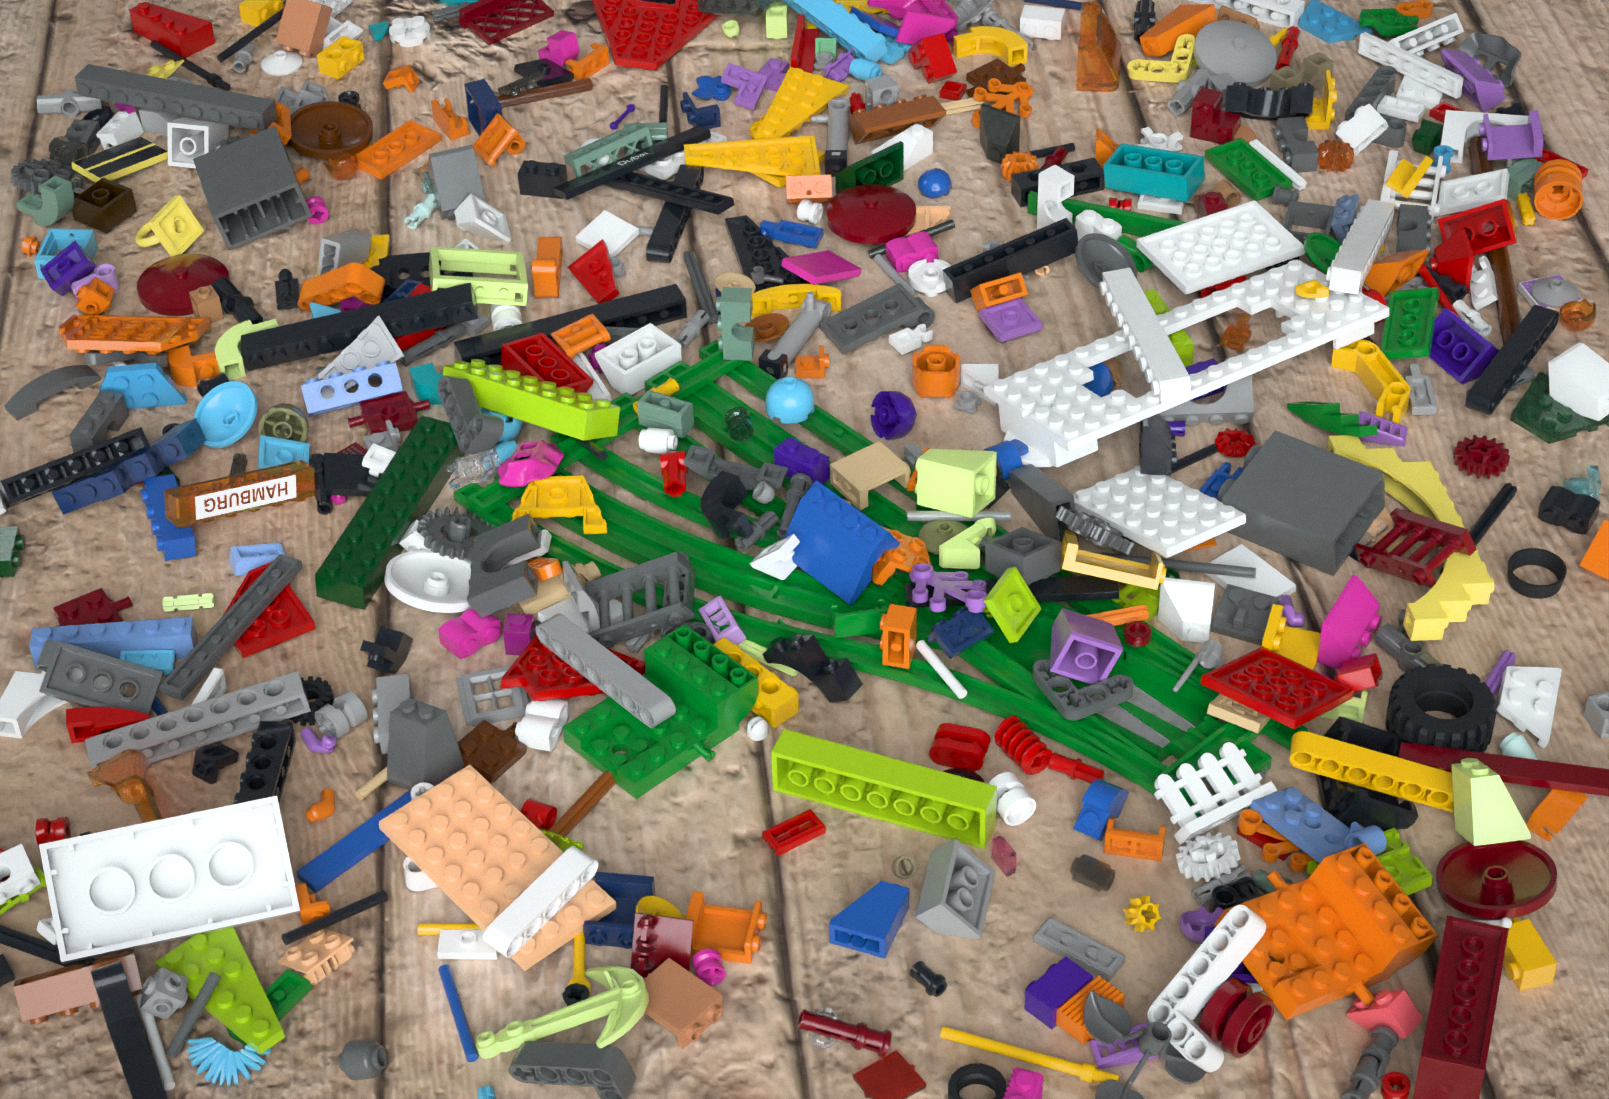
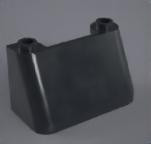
(1359, 804)

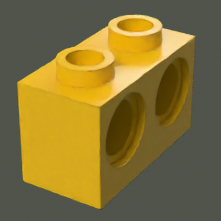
(340, 57)

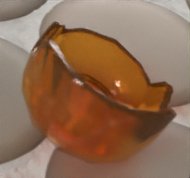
(342, 166)
(1577, 315)

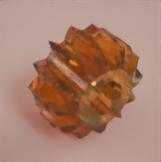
(1335, 156)

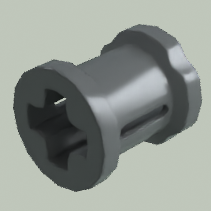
(1284, 196)

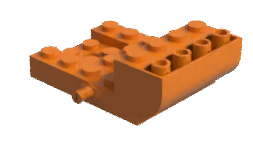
(1334, 933)

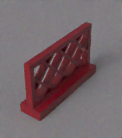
(485, 10)

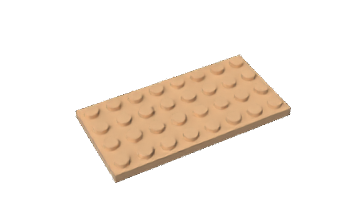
(487, 856)

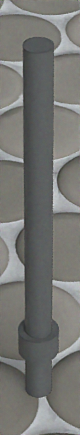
(1190, 566)

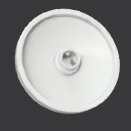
(429, 581)

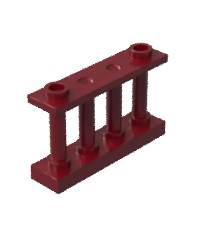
(1416, 529)

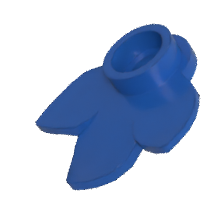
(712, 87)

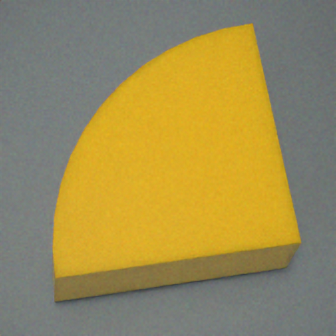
(1312, 289)

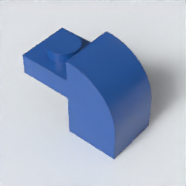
(1100, 803)

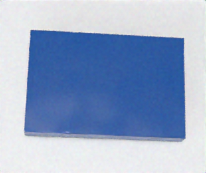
(876, 22)

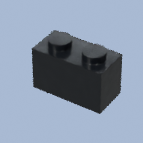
(541, 178)

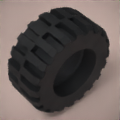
(1444, 691)

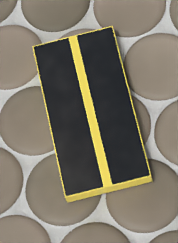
(120, 160)

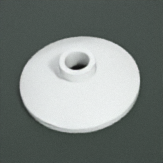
(281, 63)

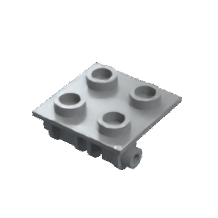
(969, 12)

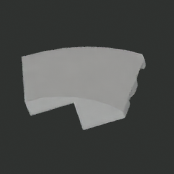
(308, 94)

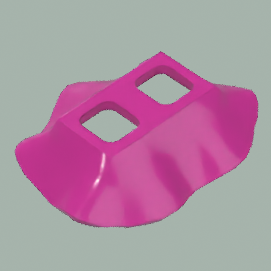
(540, 465)

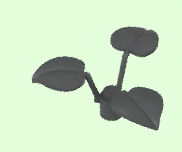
(1110, 1021)

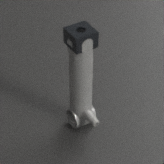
(837, 135)
(794, 338)

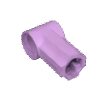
(104, 272)

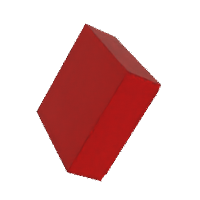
(953, 90)

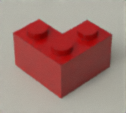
(933, 57)

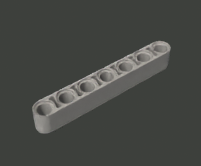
(605, 670)

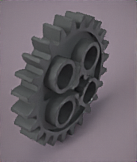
(33, 174)
(1095, 530)

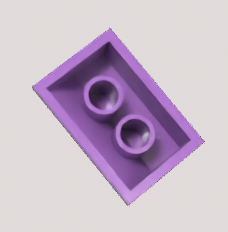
(1478, 82)

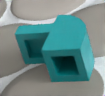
(425, 383)

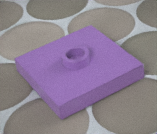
(1010, 320)

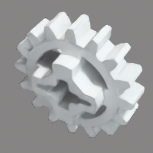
(1208, 857)

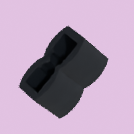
(1568, 509)

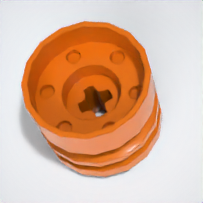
(1558, 189)

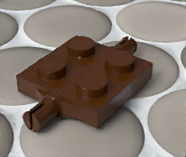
(994, 69)
(491, 750)

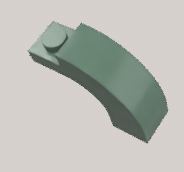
(52, 204)

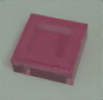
(1004, 855)

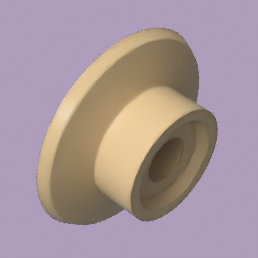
(733, 279)

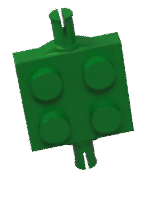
(1388, 21)

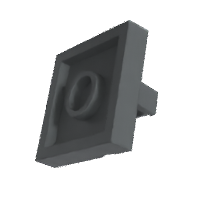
(1243, 614)

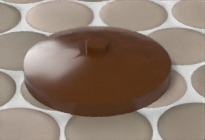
(330, 129)

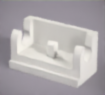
(120, 129)

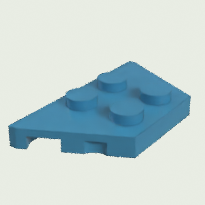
(1329, 23)
(142, 386)

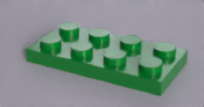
(1247, 168)
(1410, 323)

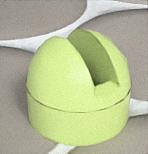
(731, 28)
(990, 526)

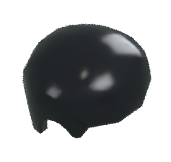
(102, 115)

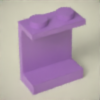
(1512, 140)

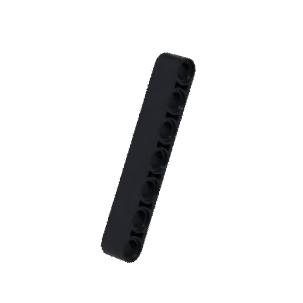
(673, 218)
(1512, 359)

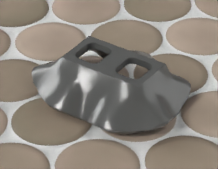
(1497, 50)

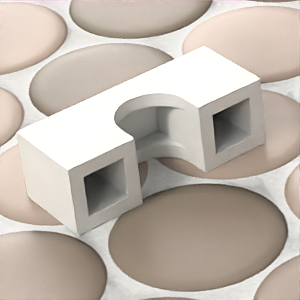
(1053, 188)

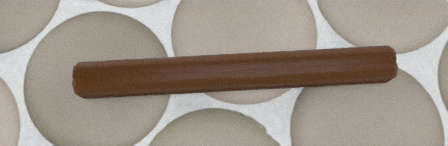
(546, 92)

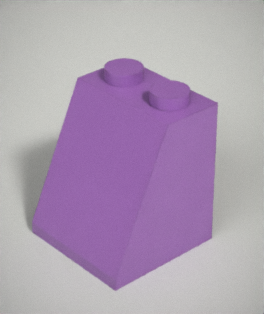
(1083, 647)

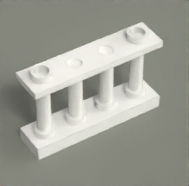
(1389, 194)

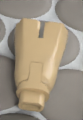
(553, 590)

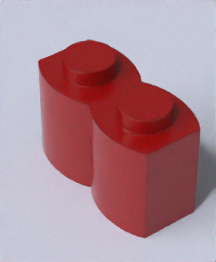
(1360, 673)

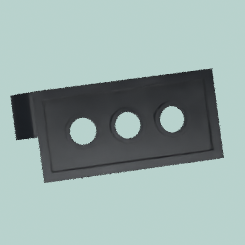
(411, 264)

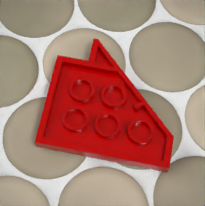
(279, 622)
(546, 675)

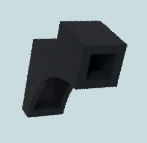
(804, 654)

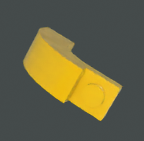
(992, 40)

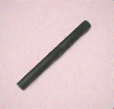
(937, 229)

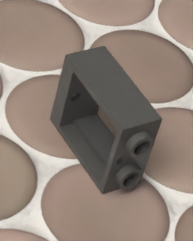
(1299, 215)

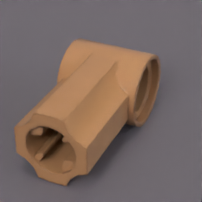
(1228, 192)

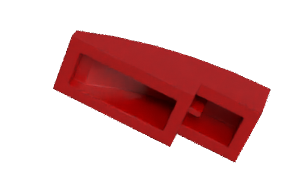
(93, 721)

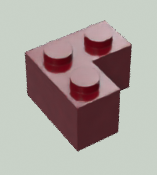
(1209, 121)

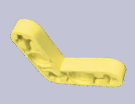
(1170, 69)

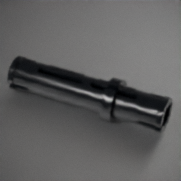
(324, 502)

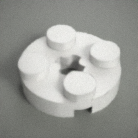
(409, 31)
(928, 276)

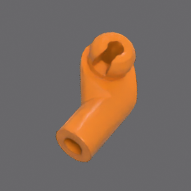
(323, 808)

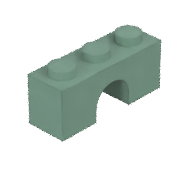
(735, 307)

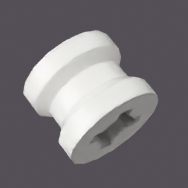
(810, 211)

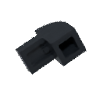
(388, 651)

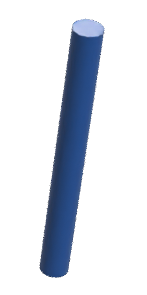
(458, 1013)

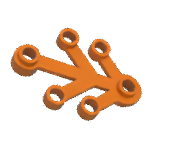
(1019, 91)
(1251, 822)

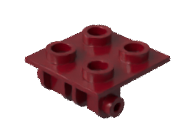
(657, 940)

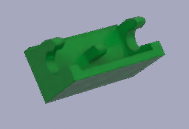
(857, 622)

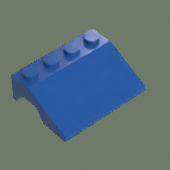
(837, 542)

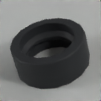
(976, 1074)

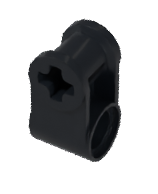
(1232, 893)

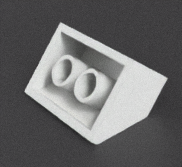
(638, 358)

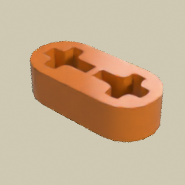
(1420, 8)

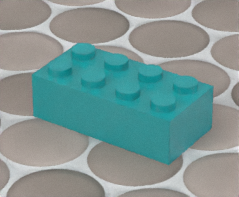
(1154, 172)

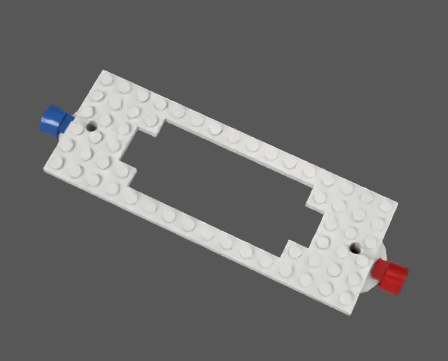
(1058, 420)

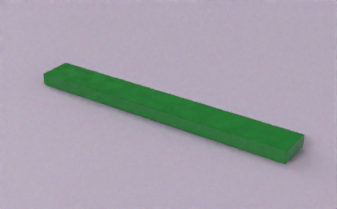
(1131, 222)

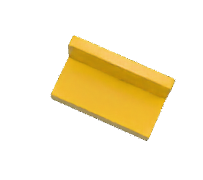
(1407, 176)

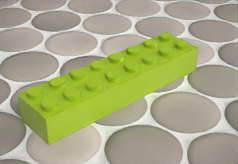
(538, 401)
(884, 788)

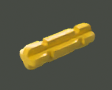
(1525, 209)

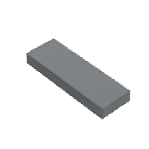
(1079, 948)

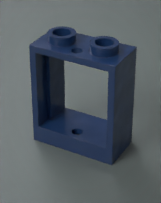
(484, 105)

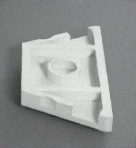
(1529, 699)

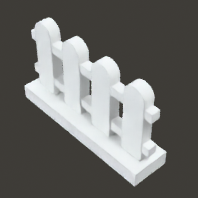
(1204, 802)

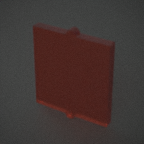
(889, 1078)

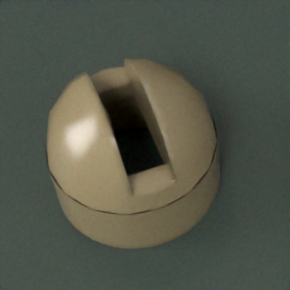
(908, 865)

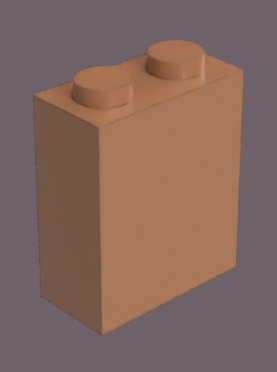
(303, 26)

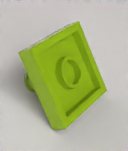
(1011, 605)

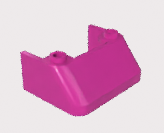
(919, 17)

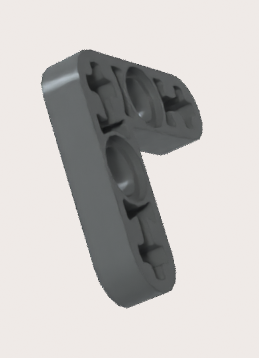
(94, 357)
(1113, 689)

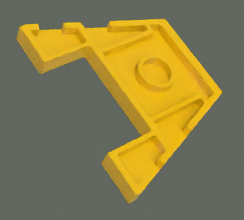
(562, 498)

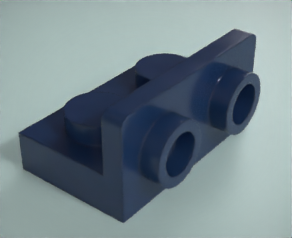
(960, 632)

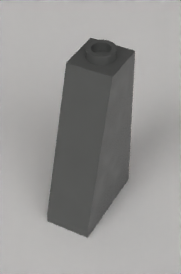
(1041, 499)

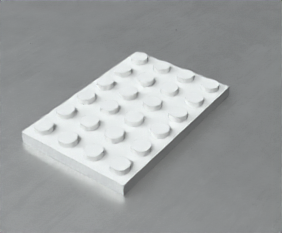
(1220, 247)
(1158, 511)

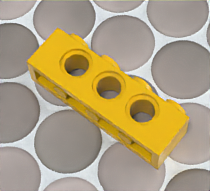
(775, 698)

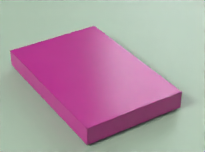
(821, 267)

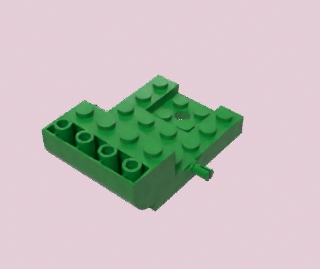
(709, 701)

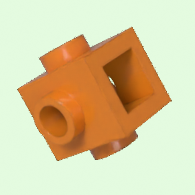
(94, 297)

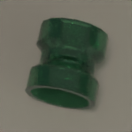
(739, 424)

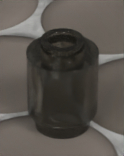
(1092, 873)

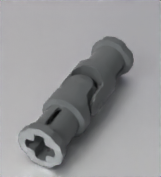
(1371, 1064)

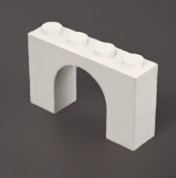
(1463, 125)

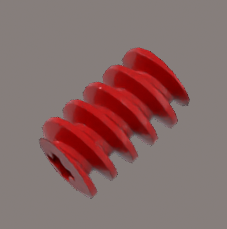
(1022, 746)

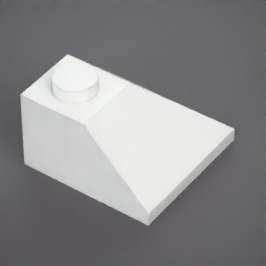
(917, 144)
(482, 219)
(1187, 608)

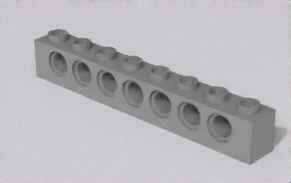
(204, 721)

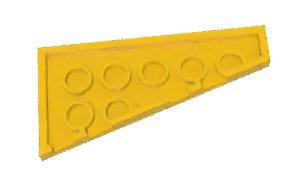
(796, 101)

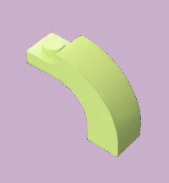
(229, 347)

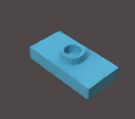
(155, 659)

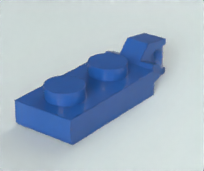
(793, 232)

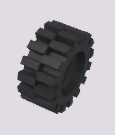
(314, 690)

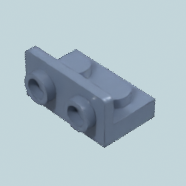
(1344, 215)

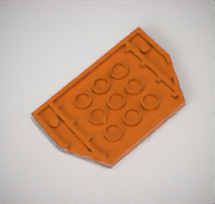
(130, 333)

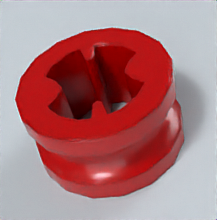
(1398, 1079)

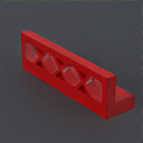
(804, 46)

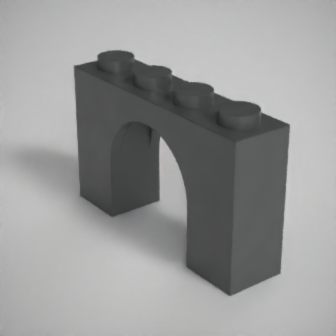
(496, 588)

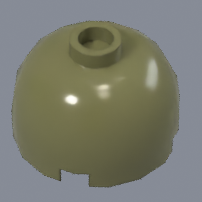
(284, 422)

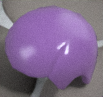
(1194, 922)

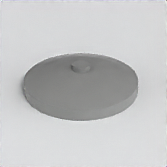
(1237, 50)

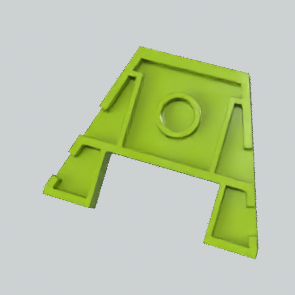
(1400, 863)

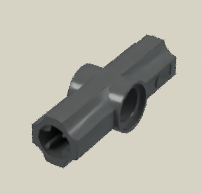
(1409, 653)

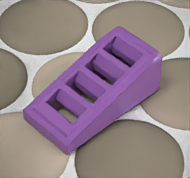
(1385, 430)
(1124, 1057)

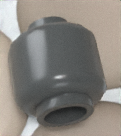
(362, 1059)

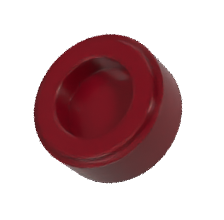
(1137, 633)

